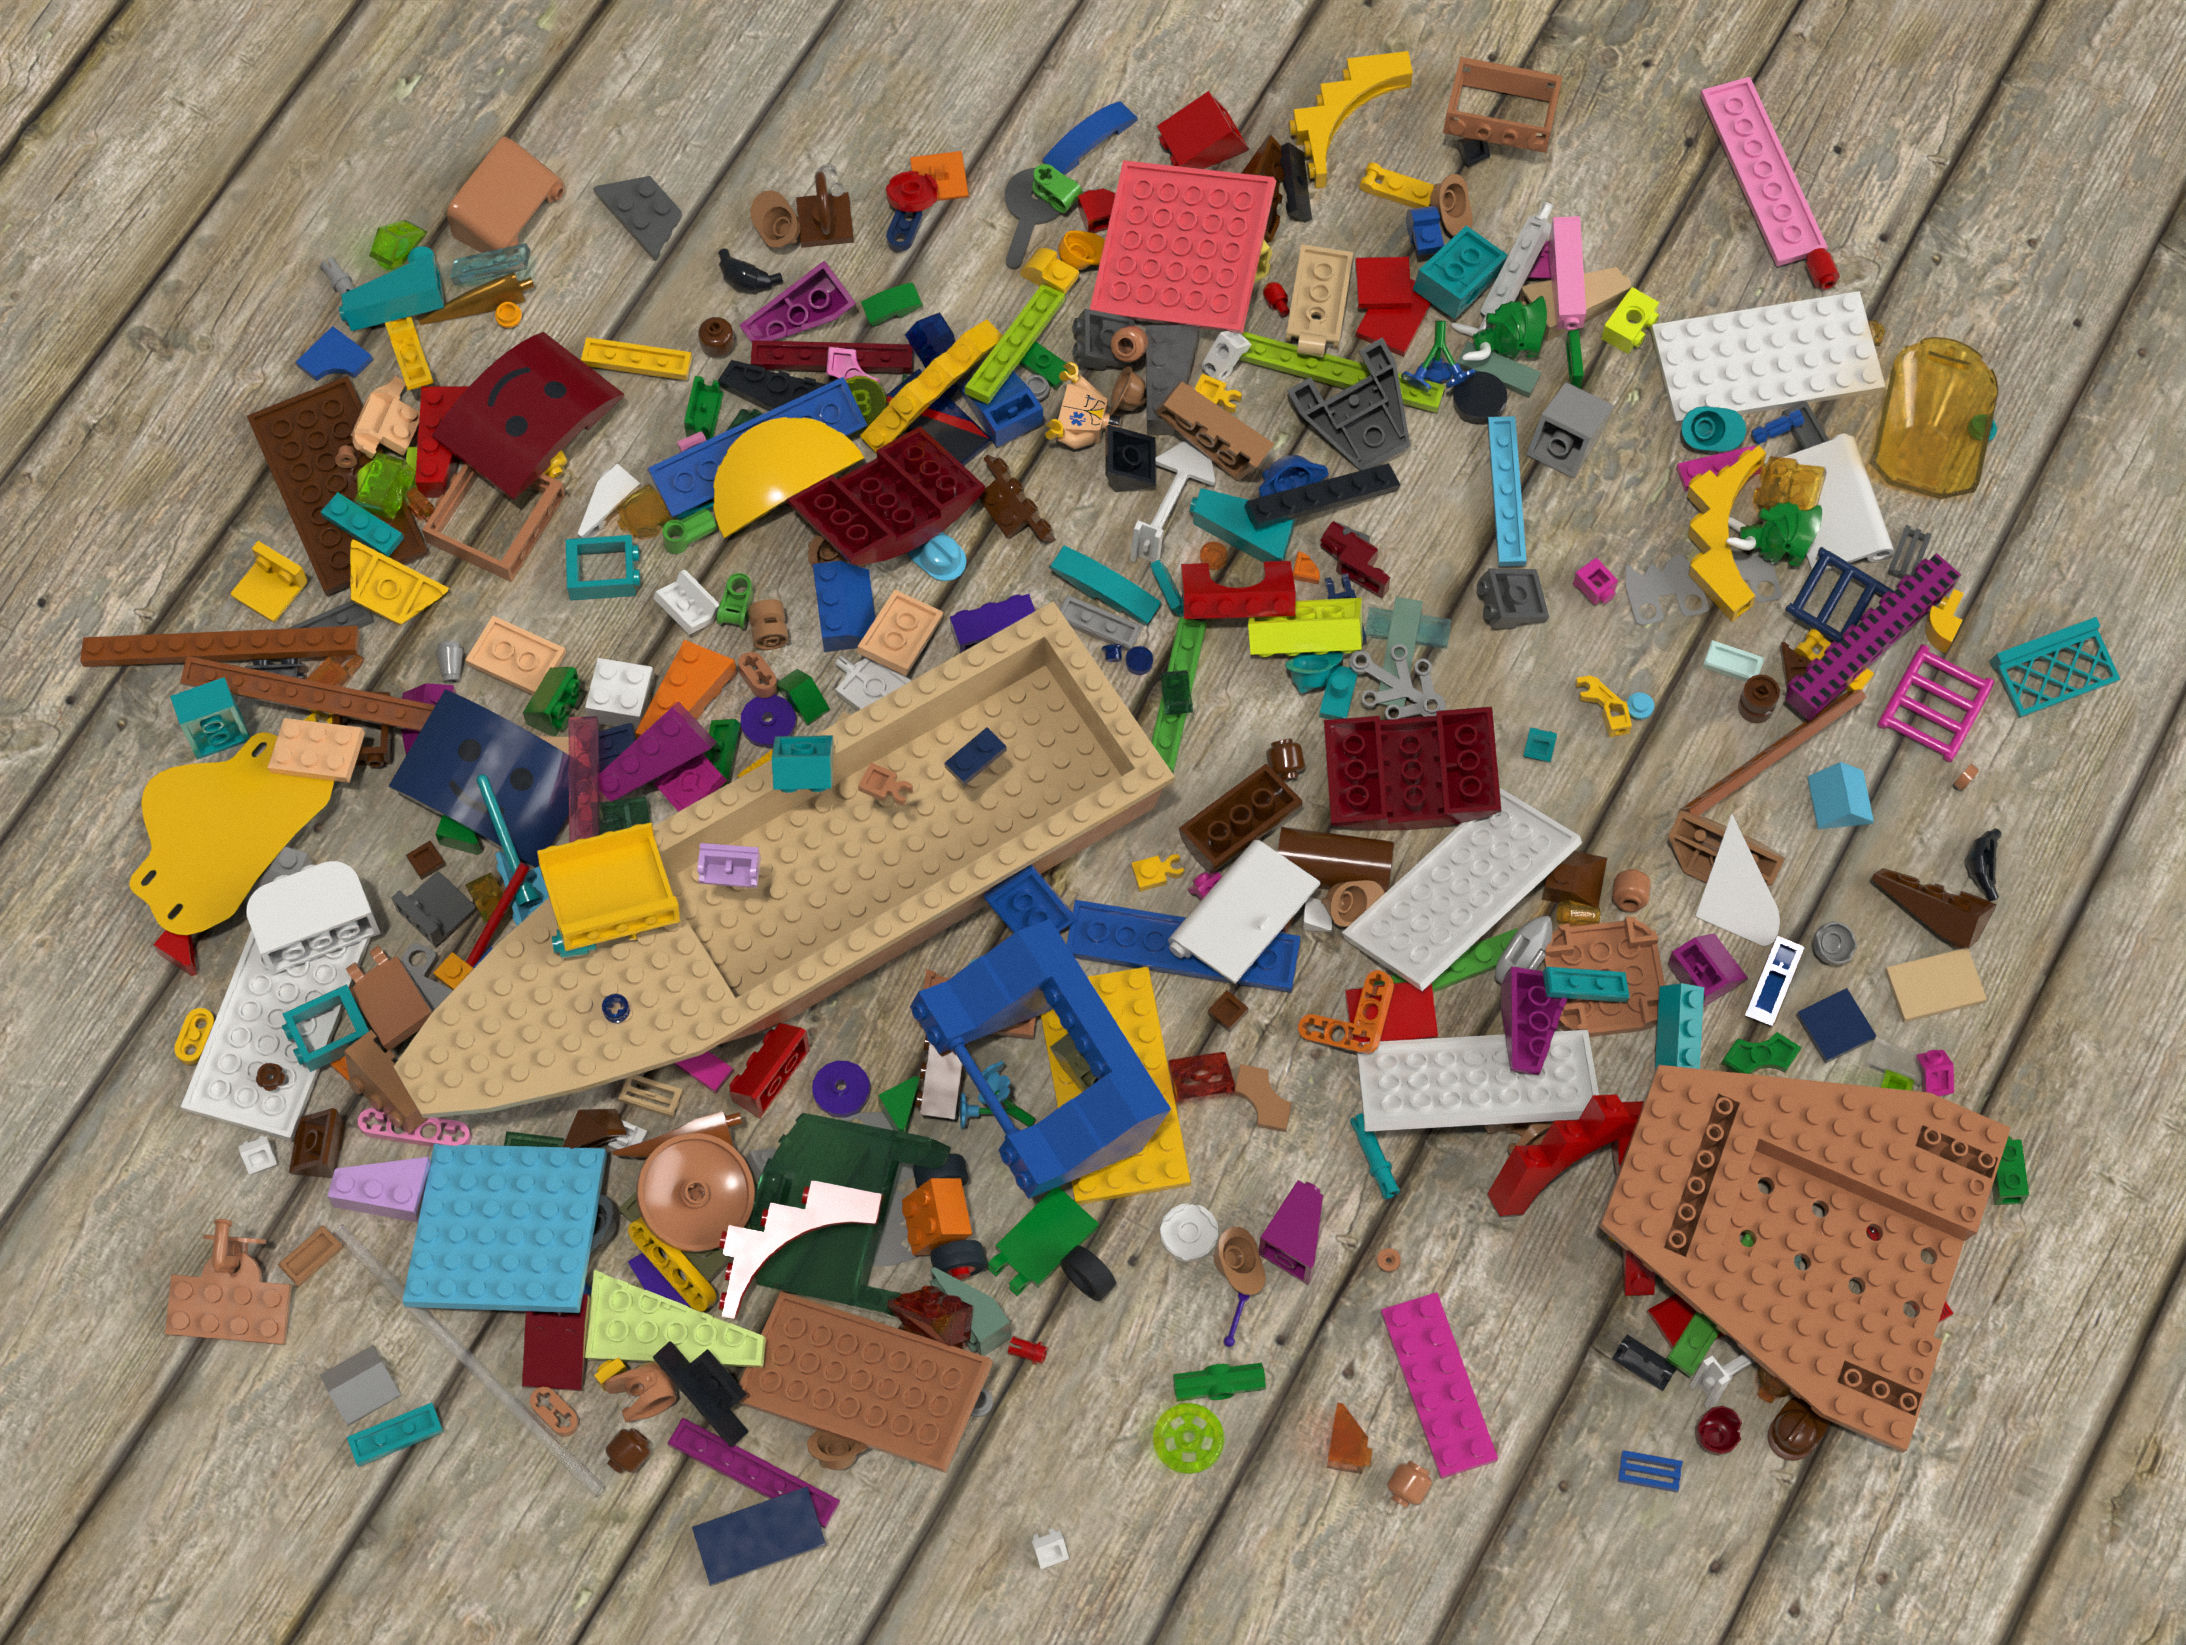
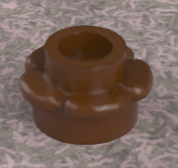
(270, 1069)

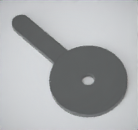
(1027, 211)

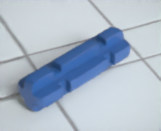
(1777, 426)

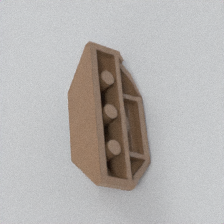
(1698, 843)

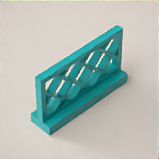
(2053, 644)

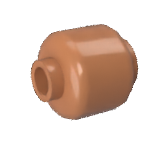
(1133, 351)
(1631, 890)
(1409, 1484)

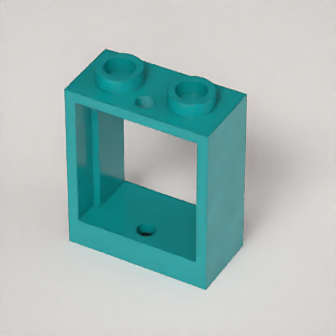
(601, 588)
(316, 1006)

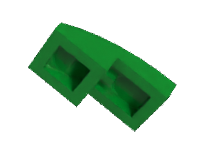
(891, 302)

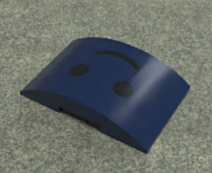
(523, 771)

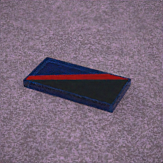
(948, 426)

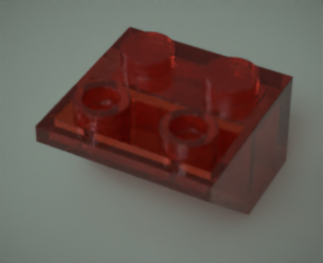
(934, 1314)

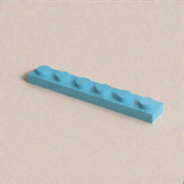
(1506, 491)

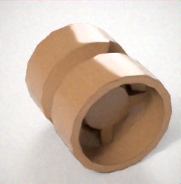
(768, 624)

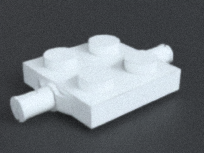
(867, 682)

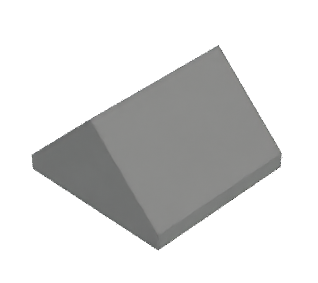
(360, 1385)

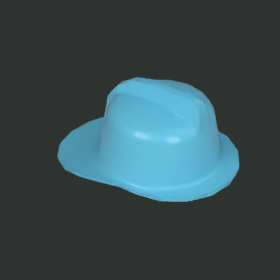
(940, 557)

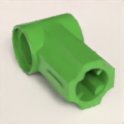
(689, 529)

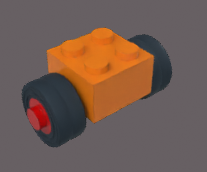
(940, 1219)

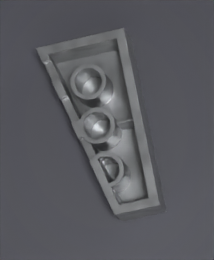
(1167, 364)

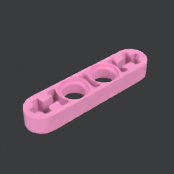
(414, 1137)

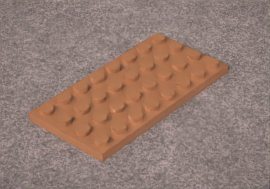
(865, 1381)

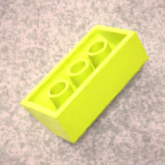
(1315, 628)

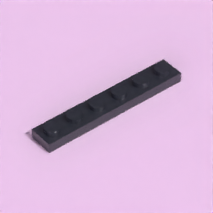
(1322, 495)

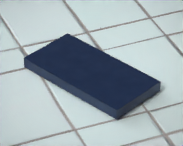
(759, 1536)

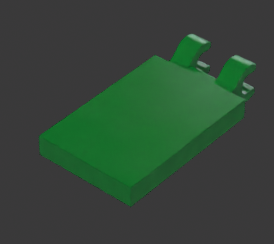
(1042, 1240)

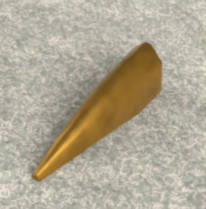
(482, 299)

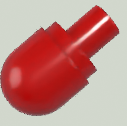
(1276, 297)

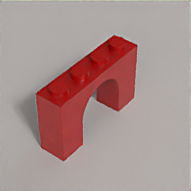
(1207, 599)

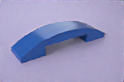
(1089, 134)

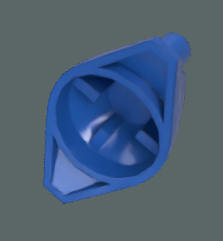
(1290, 473)

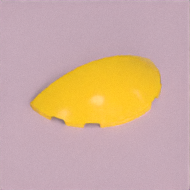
(774, 464)

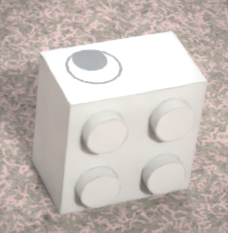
(620, 692)

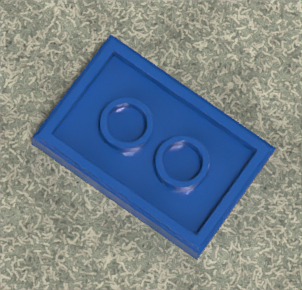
(1028, 900)

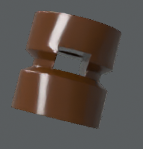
(1758, 698)

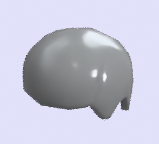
(1834, 943)

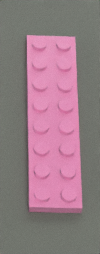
(1763, 170)

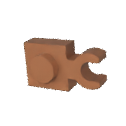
(882, 782)

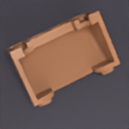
(501, 197)

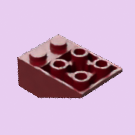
(555, 1348)

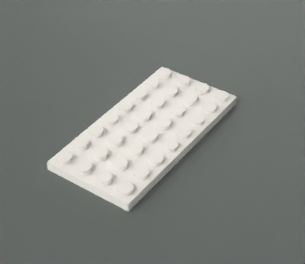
(1769, 356)
(1461, 890)
(251, 1034)
(1472, 1083)

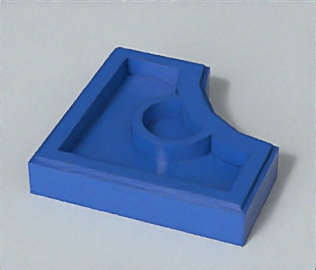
(334, 354)

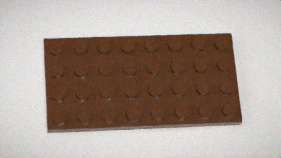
(300, 449)

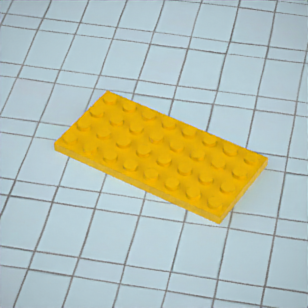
(1163, 1159)

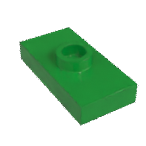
(1044, 363)

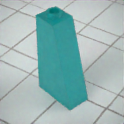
(395, 295)
(1229, 521)

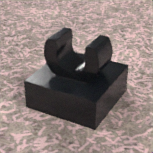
(1473, 150)

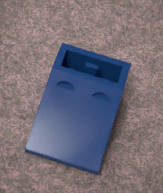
(1009, 413)

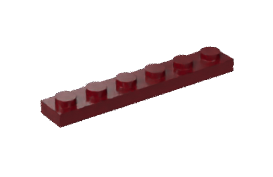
(814, 355)

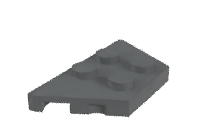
(642, 211)

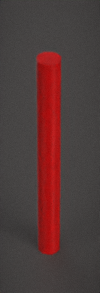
(498, 914)

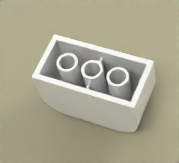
(309, 915)

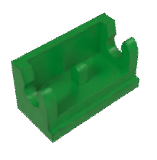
(703, 408)

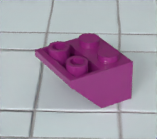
(1708, 965)

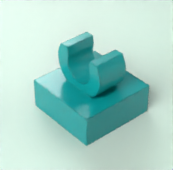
(1540, 744)

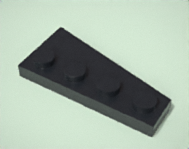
(763, 386)

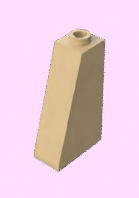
(1602, 293)

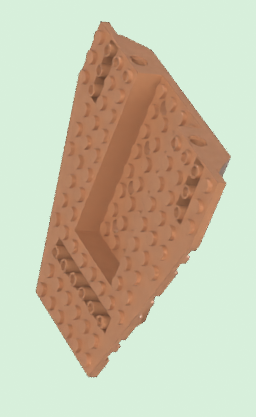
(1871, 1160)

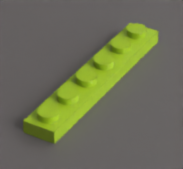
(1014, 344)

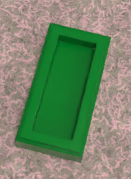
(1574, 358)

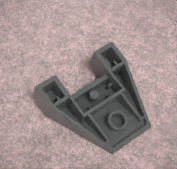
(1366, 418)

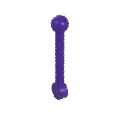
(1229, 1340)

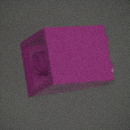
(1293, 1232)

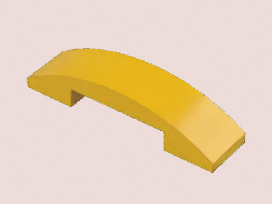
(409, 353)

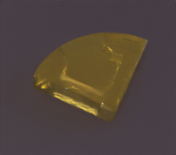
(1877, 332)

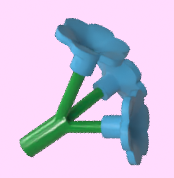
(999, 1086)

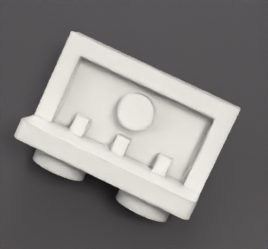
(687, 603)

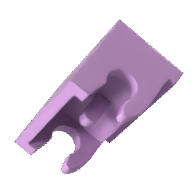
(728, 865)

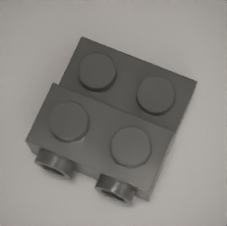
(1094, 338)
(1512, 597)

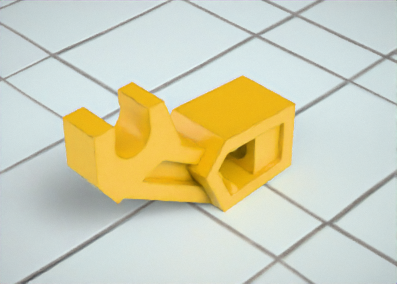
(1600, 694)

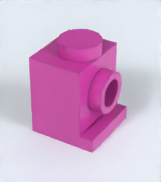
(1595, 575)

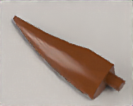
(713, 1124)

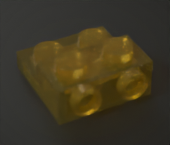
(1789, 481)

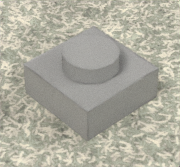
(758, 1159)

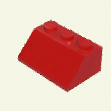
(769, 1068)

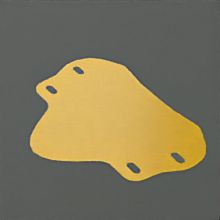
(218, 832)

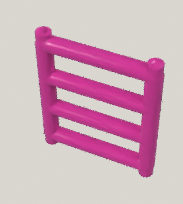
(1960, 729)

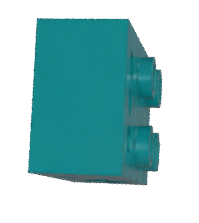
(1460, 272)
(210, 718)

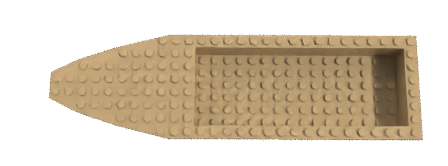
(837, 879)

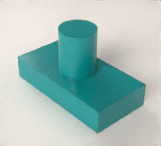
(1338, 693)

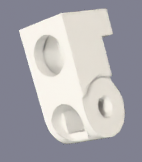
(1225, 354)

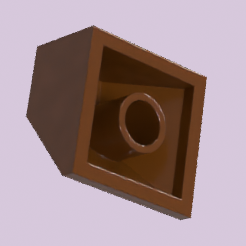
(1576, 879)

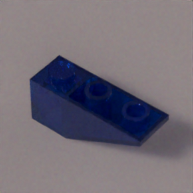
(930, 339)

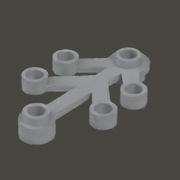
(1400, 687)

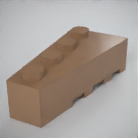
(1214, 431)

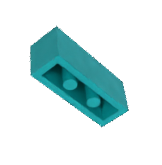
(1679, 1026)

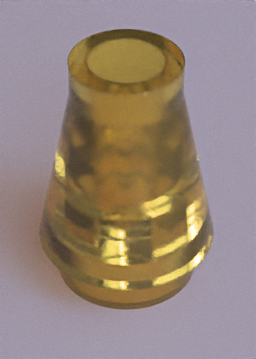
(1577, 913)

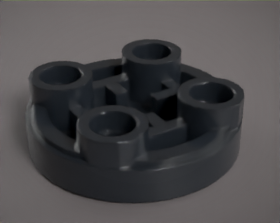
(1480, 397)

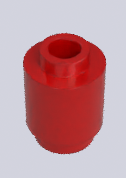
(1822, 268)

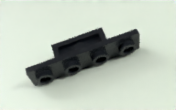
(707, 1388)

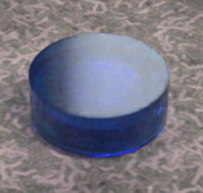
(1139, 660)

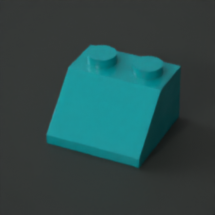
(802, 763)

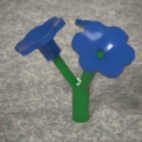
(1433, 367)

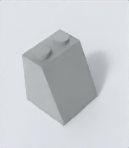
(1569, 429)

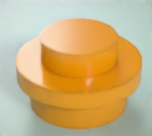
(508, 315)

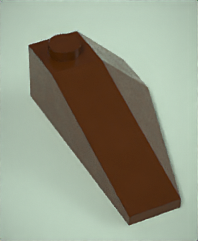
(1267, 163)
(1950, 915)

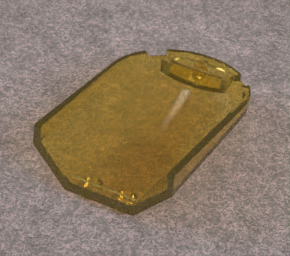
(1935, 419)

